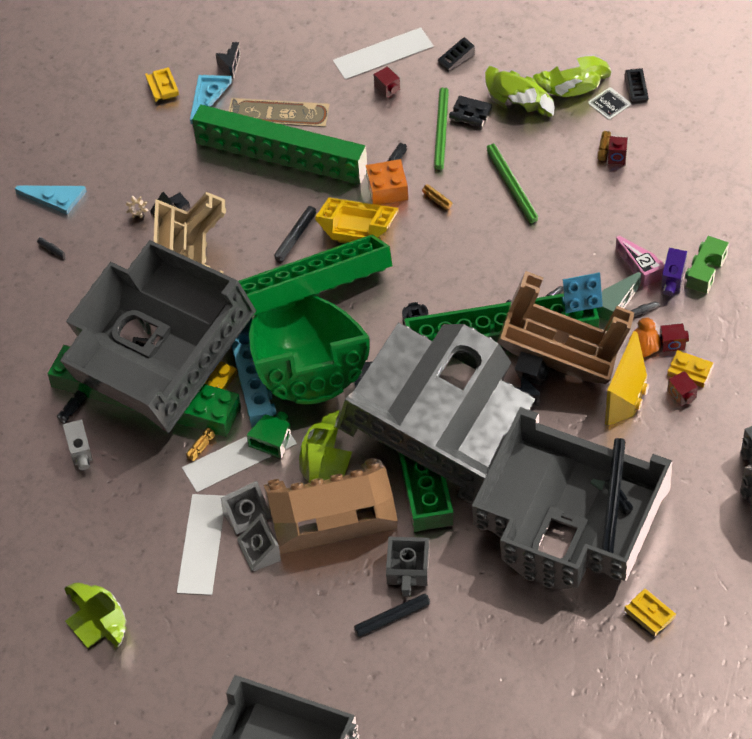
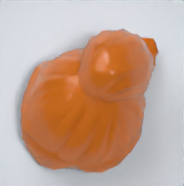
(648, 336)

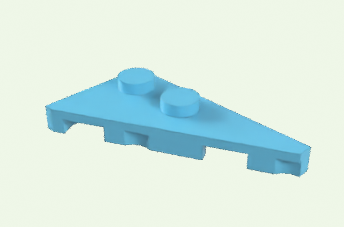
(209, 90)
(56, 197)

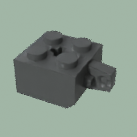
(407, 562)

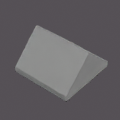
(244, 507)
(259, 544)

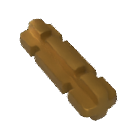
(604, 146)
(437, 197)
(200, 444)

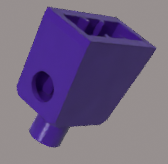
(674, 271)

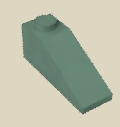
(618, 295)

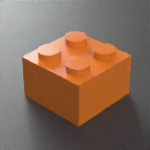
(387, 182)

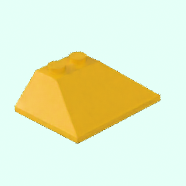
(354, 220)
(627, 384)

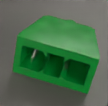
(270, 434)

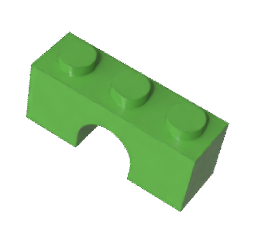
(702, 276)

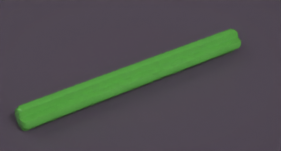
(441, 128)
(512, 183)

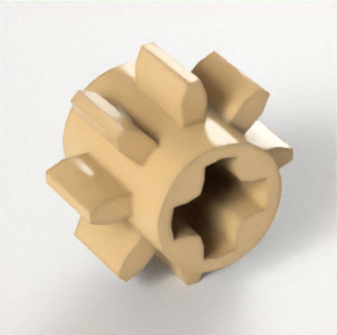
(132, 207)

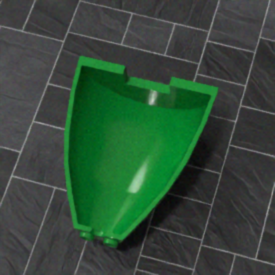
(308, 350)

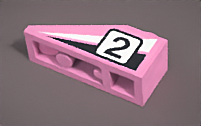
(640, 261)

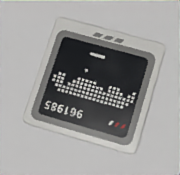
(609, 103)

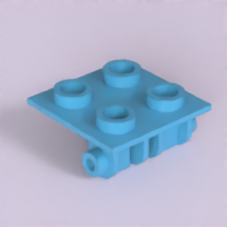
(582, 292)

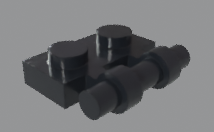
(470, 111)

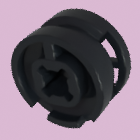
(414, 310)

